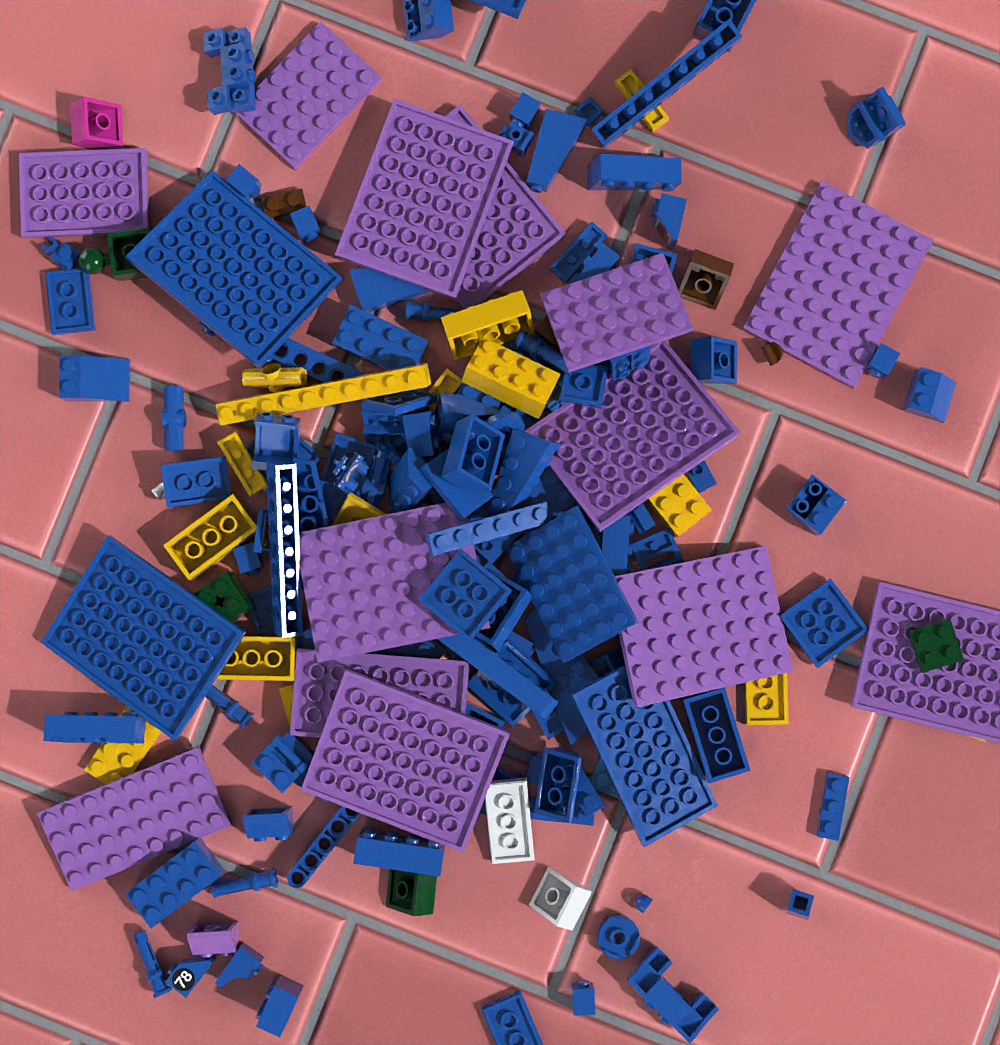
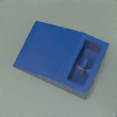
(455, 407)

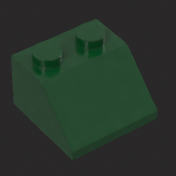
(411, 892)

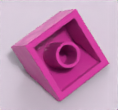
(96, 123)

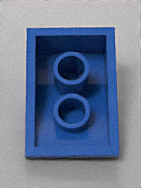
(94, 378)

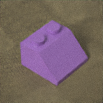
(214, 938)

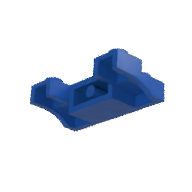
(236, 69)
(489, 551)
(671, 1005)

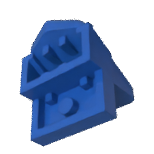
(874, 119)
(383, 428)

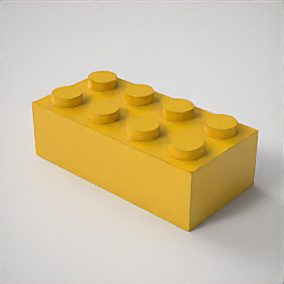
(496, 320)
(510, 377)
(679, 505)
(212, 537)
(262, 659)

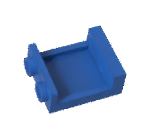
(275, 439)

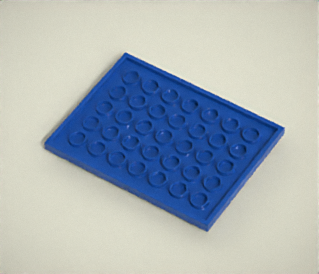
(234, 269)
(143, 637)

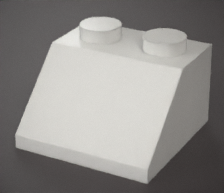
(560, 899)

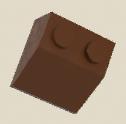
(705, 279)

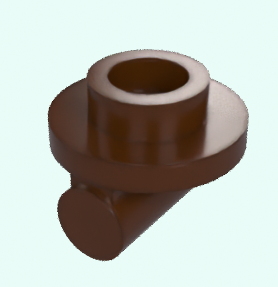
(772, 352)

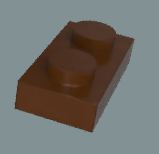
(283, 203)

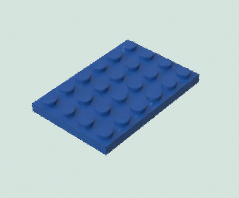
(571, 584)

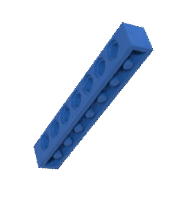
(667, 83)
(313, 358)
(284, 548)

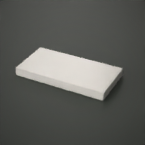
(509, 821)

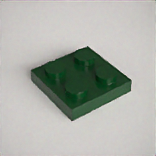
(935, 646)

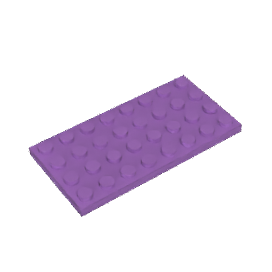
(318, 683)
(134, 818)

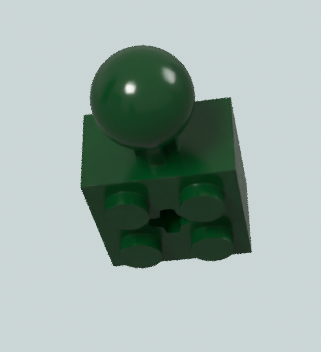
(120, 244)
(229, 587)

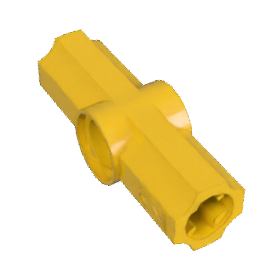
(274, 377)

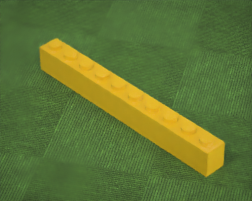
(324, 393)

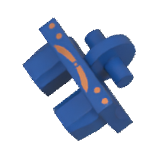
(344, 479)

